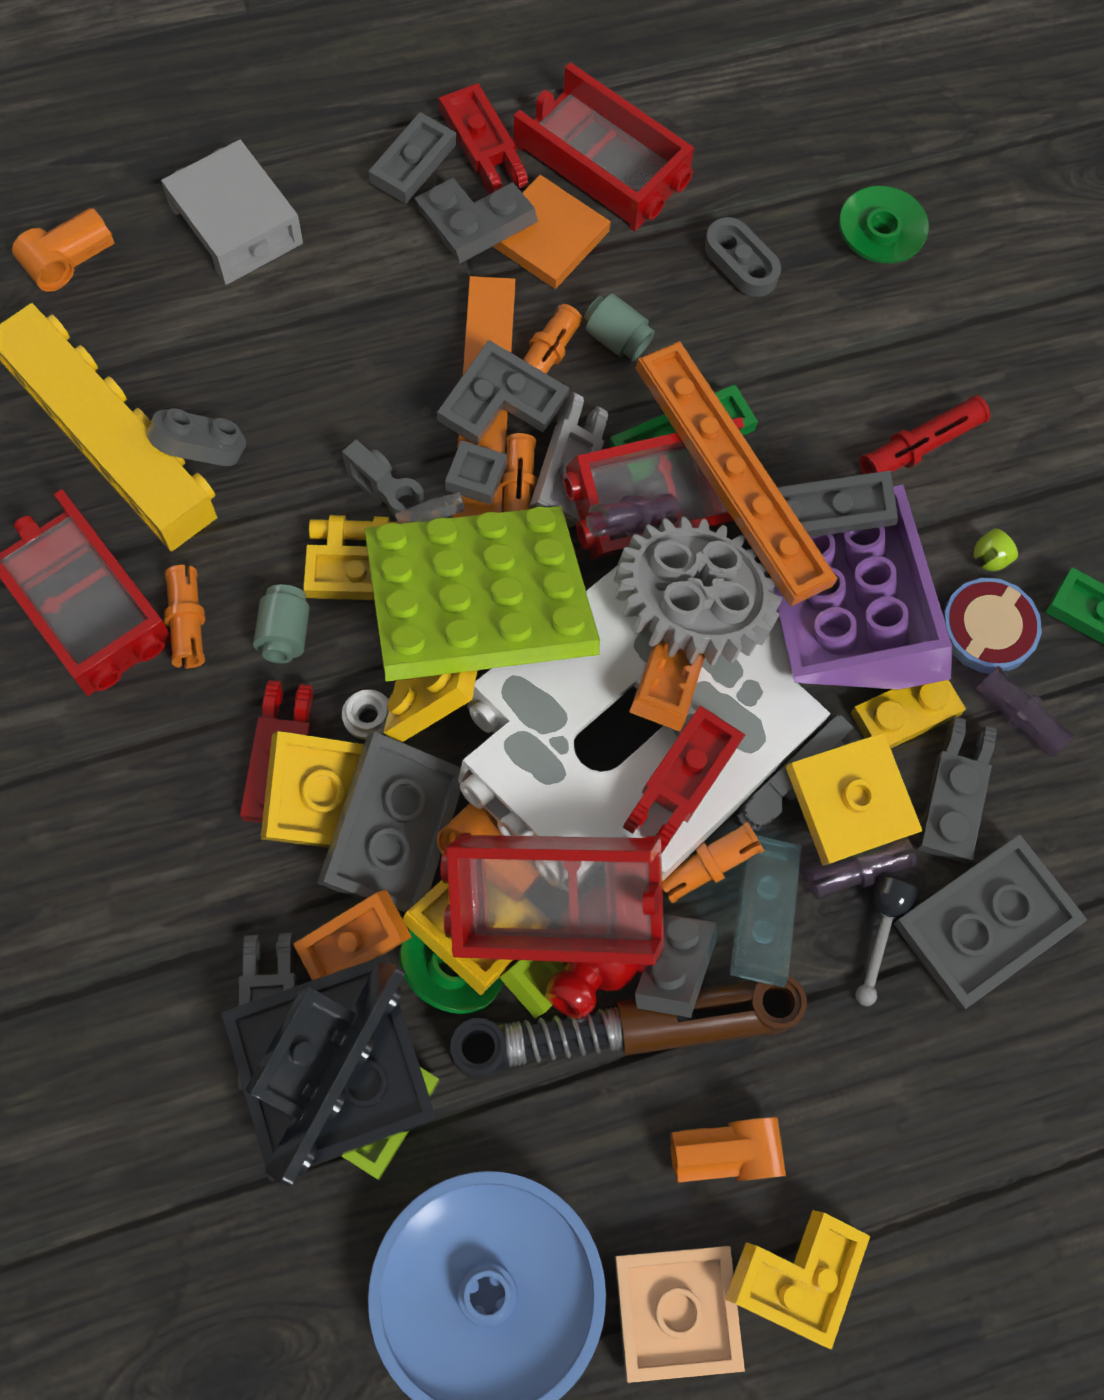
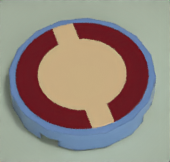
(992, 625)

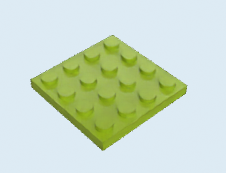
(478, 593)

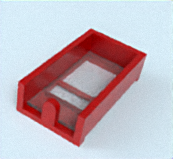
(606, 147)
(643, 469)
(81, 598)
(555, 898)

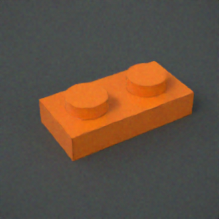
(353, 937)

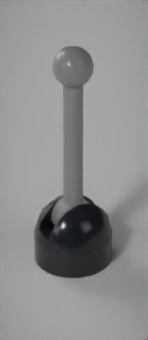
(892, 901)

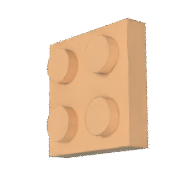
(678, 1314)

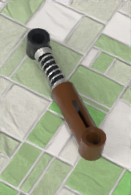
(631, 1028)

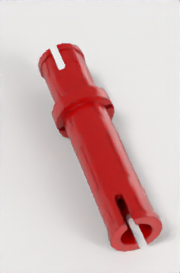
(965, 417)

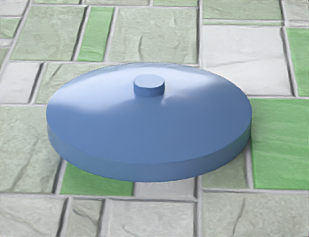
(487, 1292)

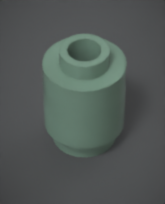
(618, 326)
(281, 624)

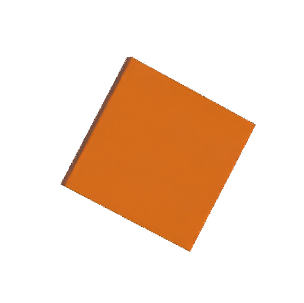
(560, 238)

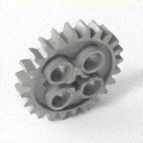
(696, 591)

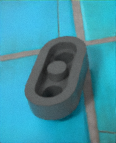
(746, 258)
(196, 437)

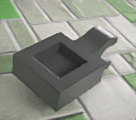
(373, 475)

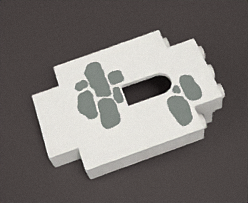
(536, 710)

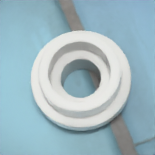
(360, 702)

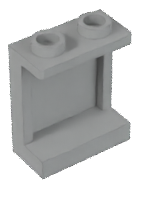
(234, 210)

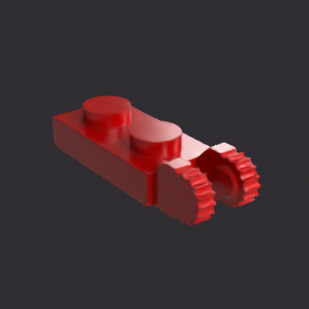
(482, 136)
(268, 724)
(687, 772)

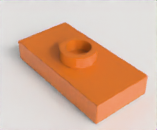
(666, 687)

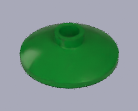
(883, 224)
(438, 982)

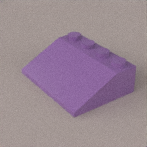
(877, 619)

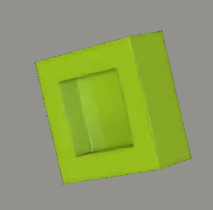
(528, 983)

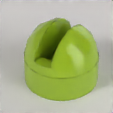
(995, 550)

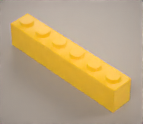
(104, 427)

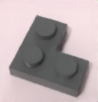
(470, 226)
(496, 383)

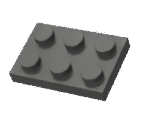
(391, 823)
(990, 922)

